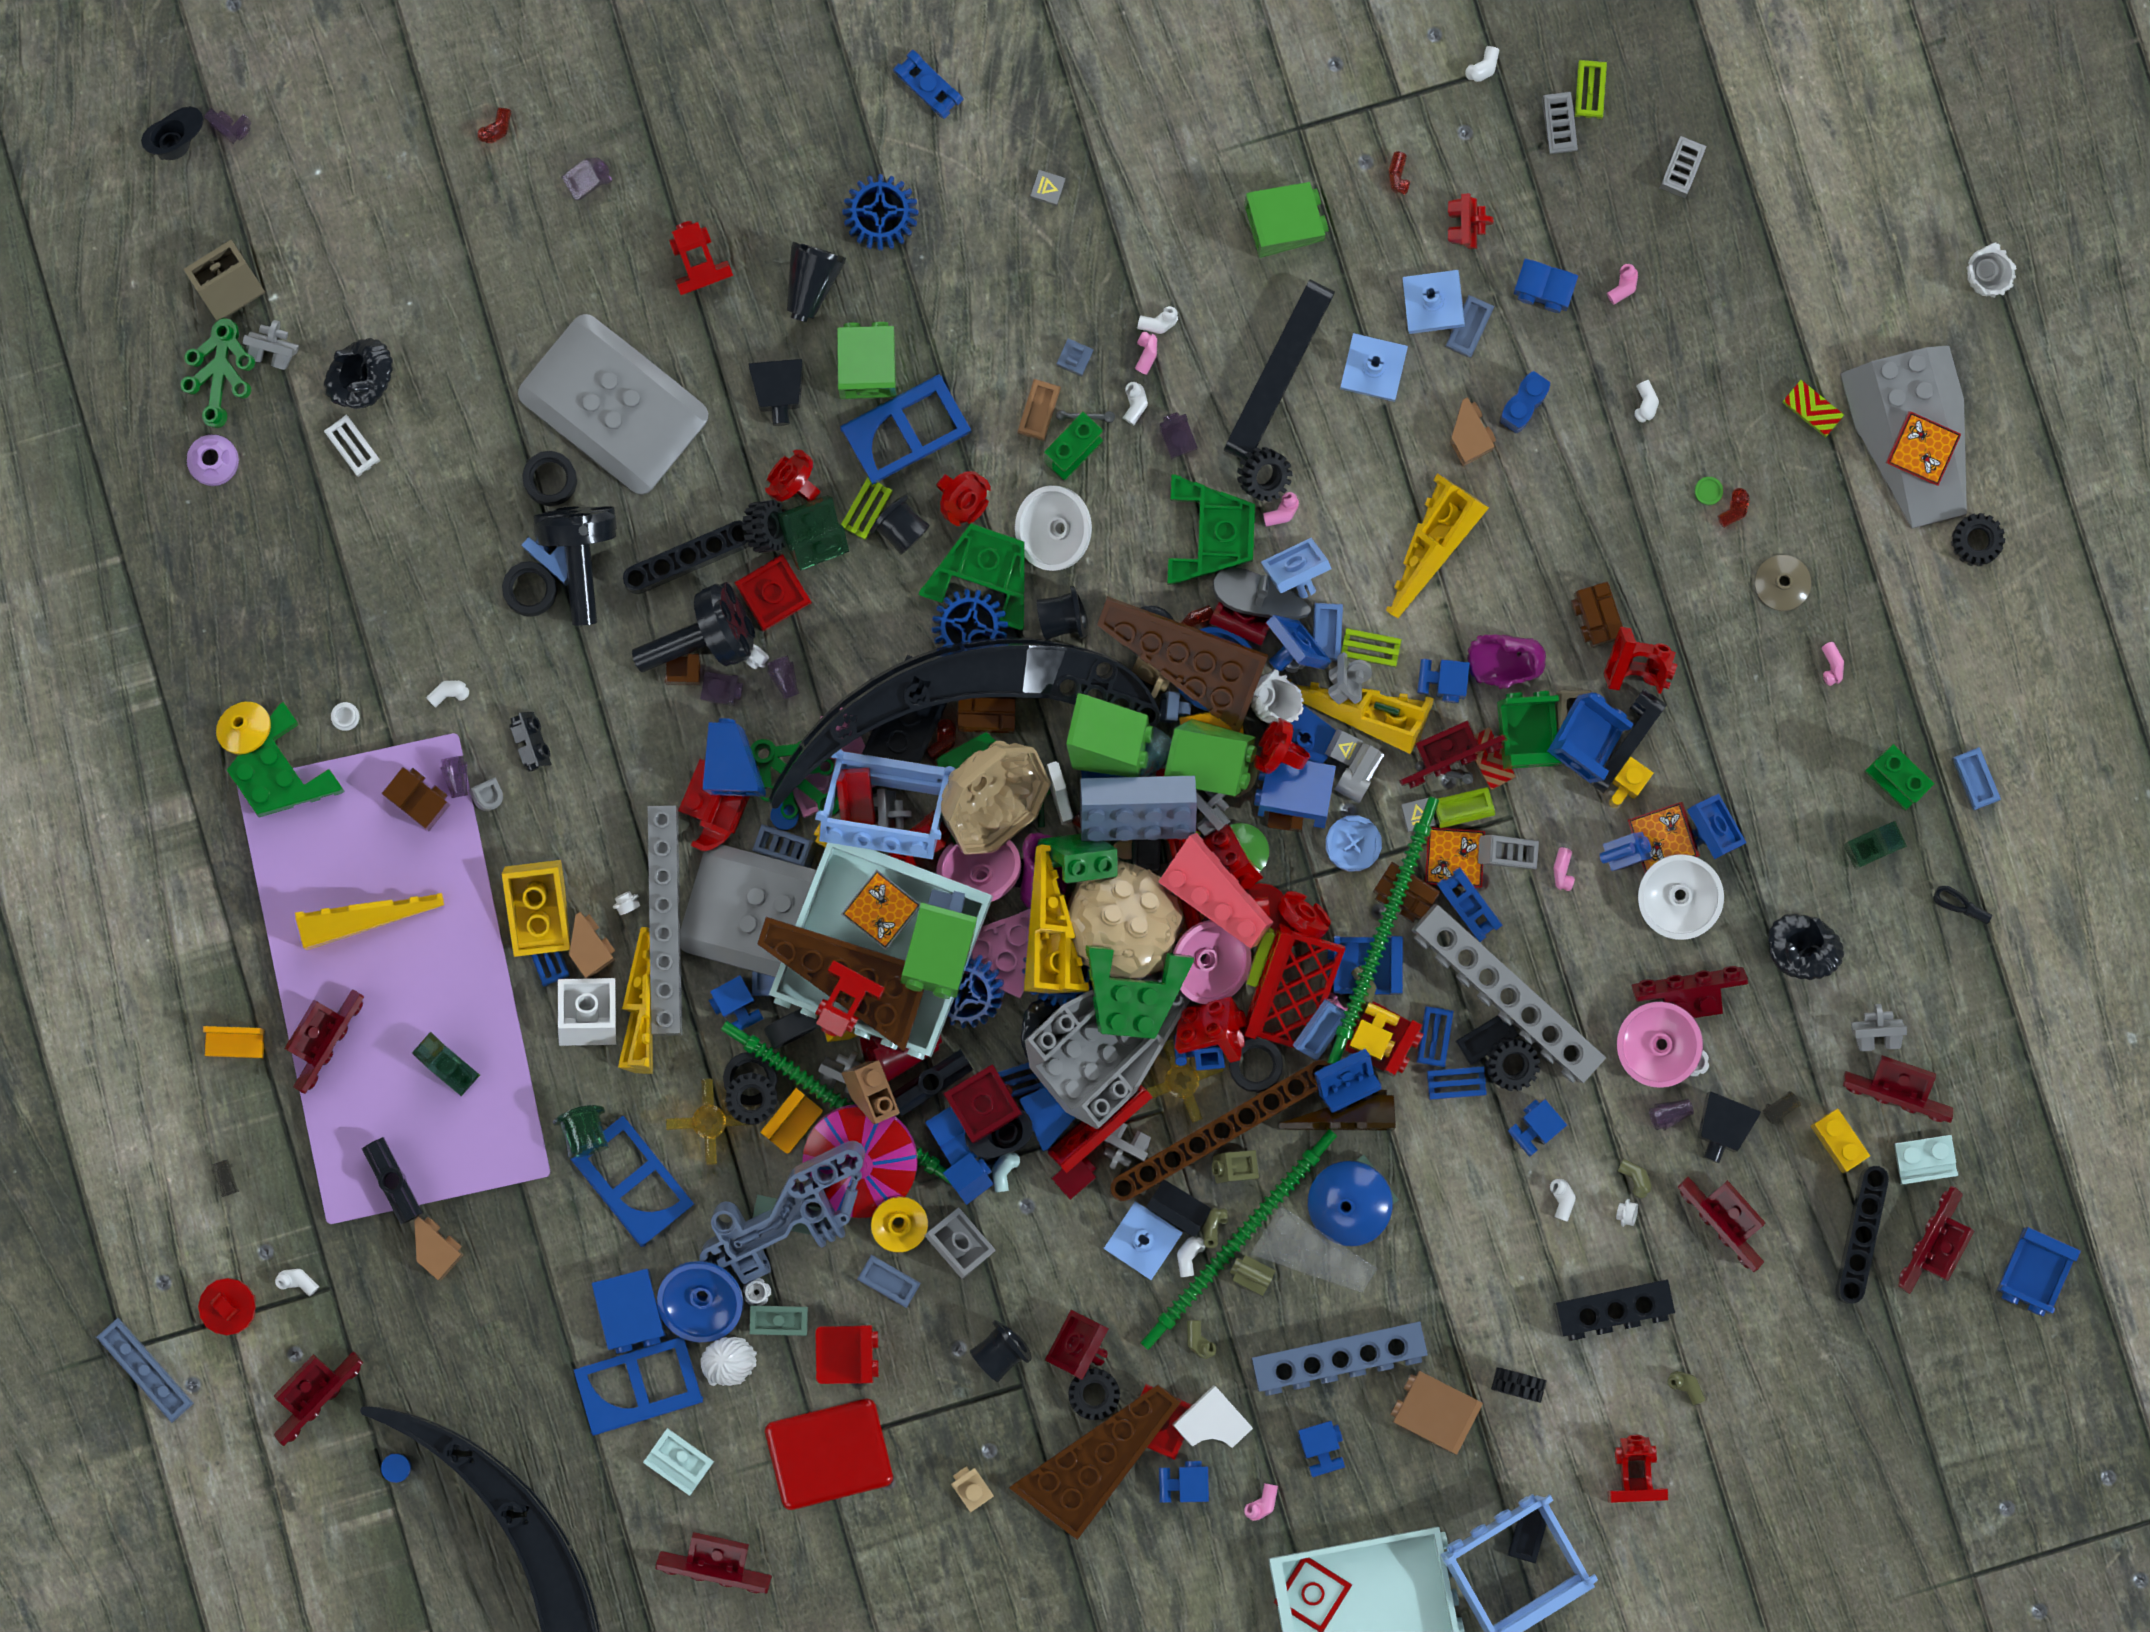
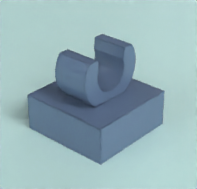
(1075, 357)
(1171, 707)

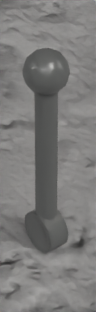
(1109, 416)
(1467, 777)

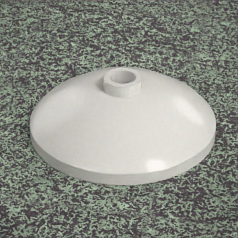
(1040, 524)
(1685, 916)

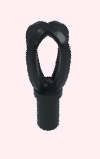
(1969, 909)

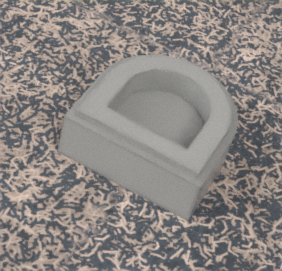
(487, 795)

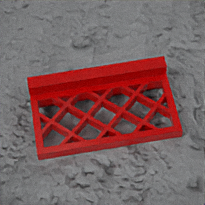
(1270, 979)

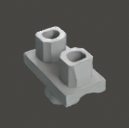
(282, 350)
(1348, 679)
(1210, 806)
(889, 809)
(1879, 1025)
(832, 1070)
(1136, 1149)

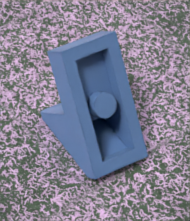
(554, 563)

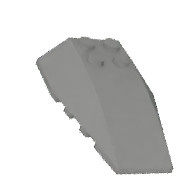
(1879, 401)

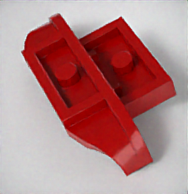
(717, 812)

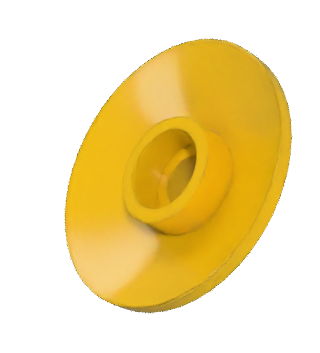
(247, 736)
(899, 1237)

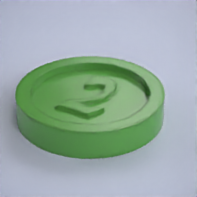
(1708, 491)

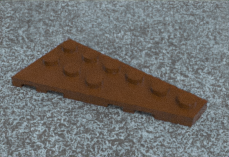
(1196, 662)
(812, 955)
(1087, 1472)

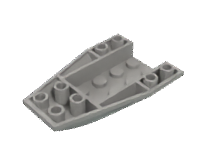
(1092, 1070)

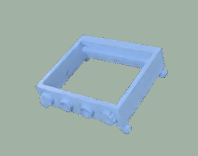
(889, 774)
(1546, 1603)

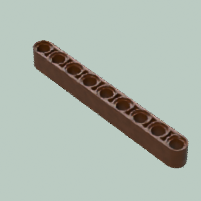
(1207, 1134)

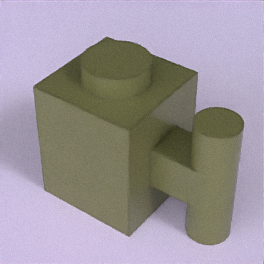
(1252, 1274)

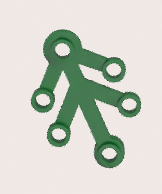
(219, 368)
(777, 764)

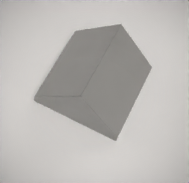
(960, 1243)

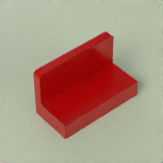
(856, 796)

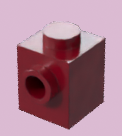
(1076, 1179)

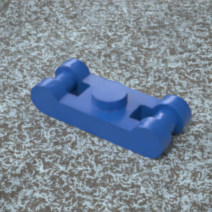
(927, 84)
(1469, 904)

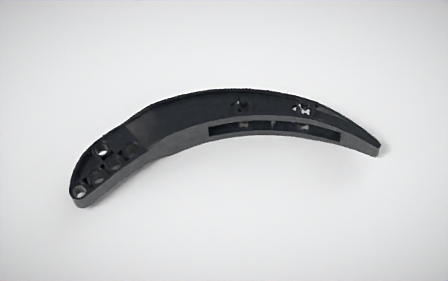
(958, 673)
(547, 1556)

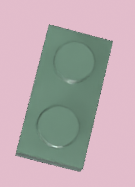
(778, 1320)

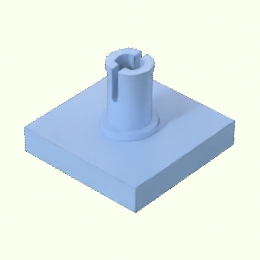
(1433, 301)
(1373, 367)
(1297, 567)
(1143, 1240)

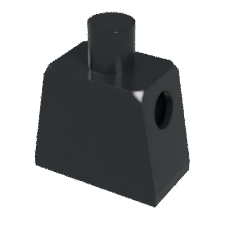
(778, 387)
(1725, 1125)

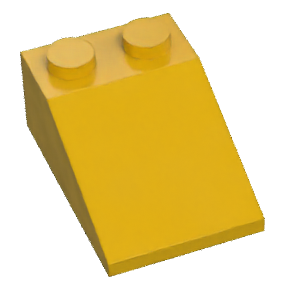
(536, 907)

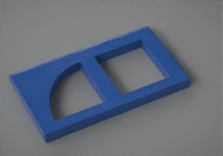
(862, 429)
(640, 1224)
(607, 1417)

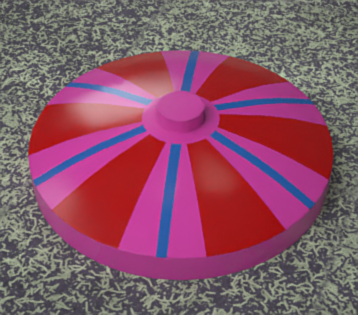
(888, 1160)

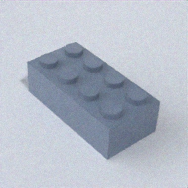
(1137, 808)

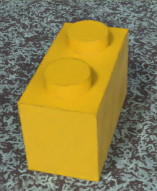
(1840, 1140)

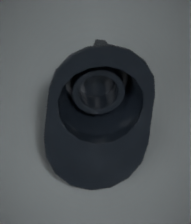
(173, 134)
(1003, 1140)

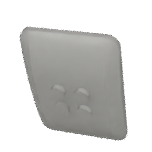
(613, 404)
(731, 903)

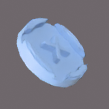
(1353, 843)

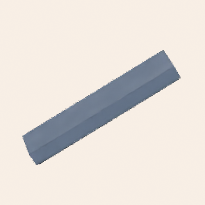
(145, 1370)

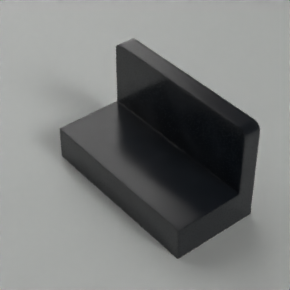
(1178, 1208)

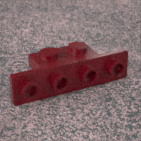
(1449, 748)
(1695, 993)
(319, 1034)
(1900, 1085)
(1729, 1216)
(1940, 1246)
(310, 1390)
(715, 1561)

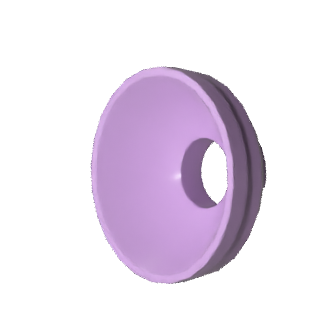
(222, 470)

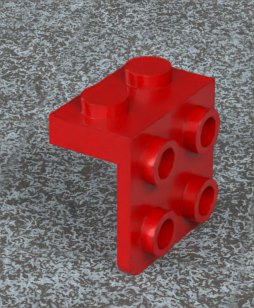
(1232, 856)
(1210, 1025)
(1404, 1035)
(846, 1354)

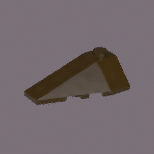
(1368, 1114)

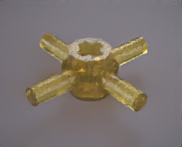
(1177, 1091)
(701, 1114)

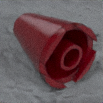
(891, 1060)

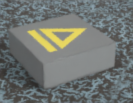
(1047, 188)
(1343, 747)
(1412, 813)

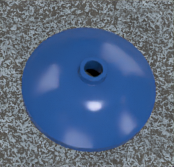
(1363, 1189)
(697, 1316)

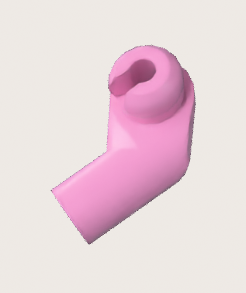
(1627, 284)
(1149, 353)
(1284, 512)
(1560, 868)

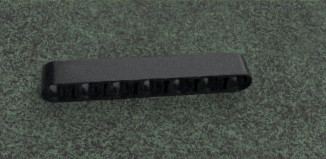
(1279, 370)

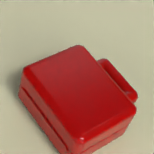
(828, 1454)

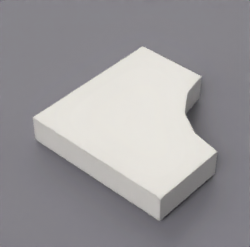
(1059, 792)
(1212, 1418)

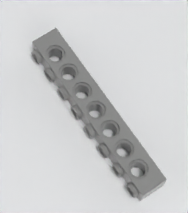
(664, 920)
(1587, 1056)

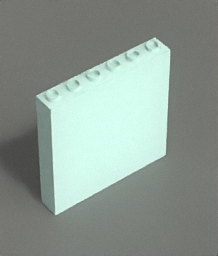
(835, 884)
(1394, 1588)

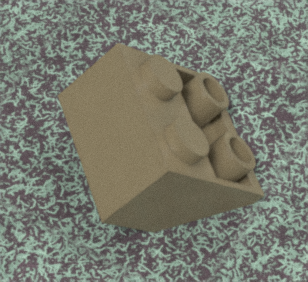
(224, 280)

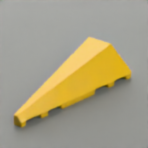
(1446, 523)
(1398, 731)
(338, 923)
(1051, 953)
(638, 1040)

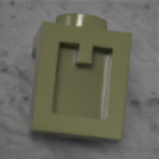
(1235, 1166)

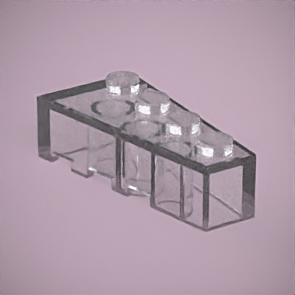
(1305, 1249)

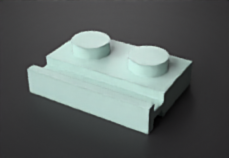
(1925, 1159)
(678, 1461)

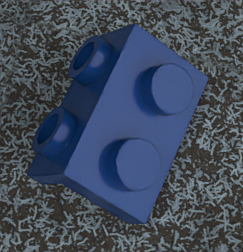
(1347, 1081)

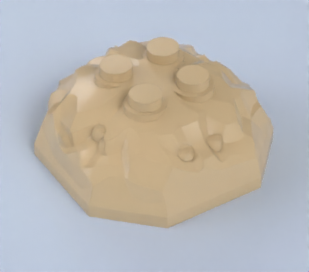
(993, 796)
(1128, 915)

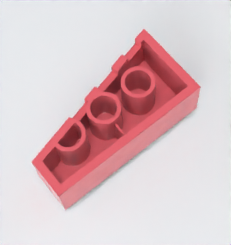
(1208, 887)

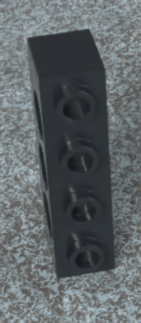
(1656, 1292)

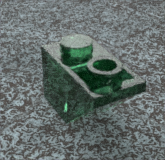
(1875, 845)
(445, 1064)

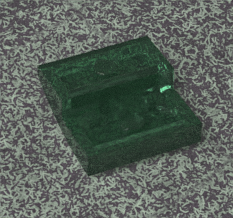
(813, 532)

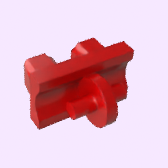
(1472, 221)

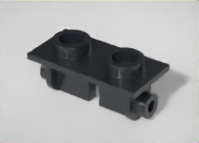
(527, 728)

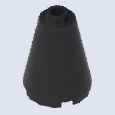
(810, 279)

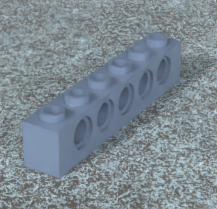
(1409, 1334)

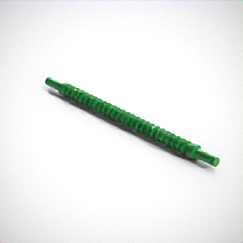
(1421, 831)
(753, 1044)
(1167, 1320)

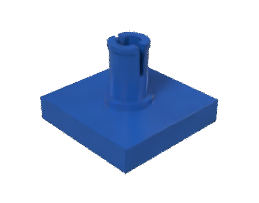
(1297, 645)
(1312, 735)
(1715, 827)

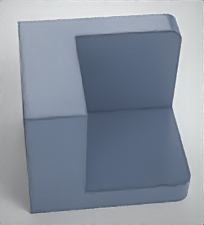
(947, 901)

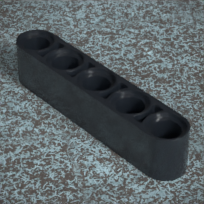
(673, 558)
(1852, 1245)

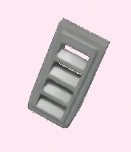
(1557, 98)
(1673, 186)
(1491, 850)

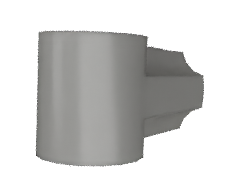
(1357, 778)

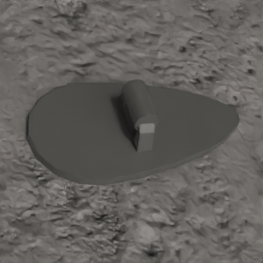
(1256, 595)

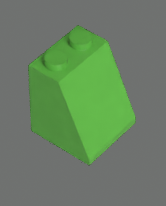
(1285, 218)
(866, 361)
(1108, 738)
(1212, 755)
(938, 951)

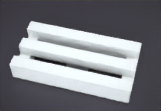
(366, 465)

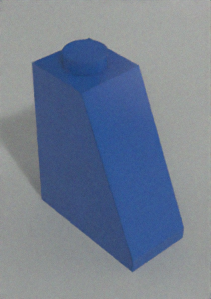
(730, 762)
(1047, 1117)

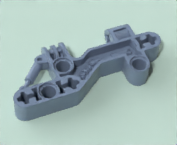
(747, 1239)

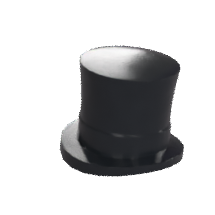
(900, 525)
(1062, 615)
(1000, 1351)

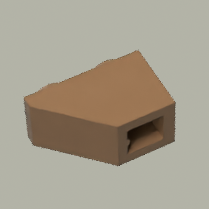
(1469, 435)
(587, 948)
(871, 1091)
(433, 1250)

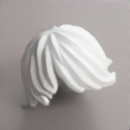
(1991, 271)
(1276, 698)
(728, 1361)

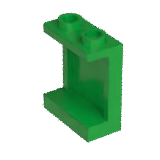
(1073, 446)
(1528, 728)
(1899, 777)
(1082, 859)

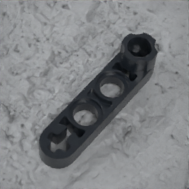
(1649, 709)

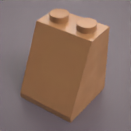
(1436, 1412)

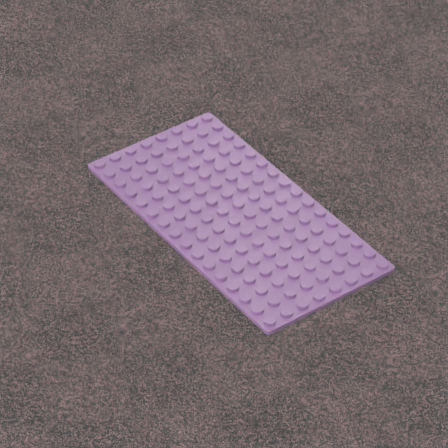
(416, 976)

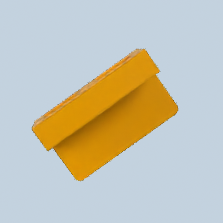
(234, 1042)
(791, 1121)

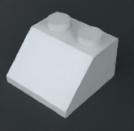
(587, 1011)

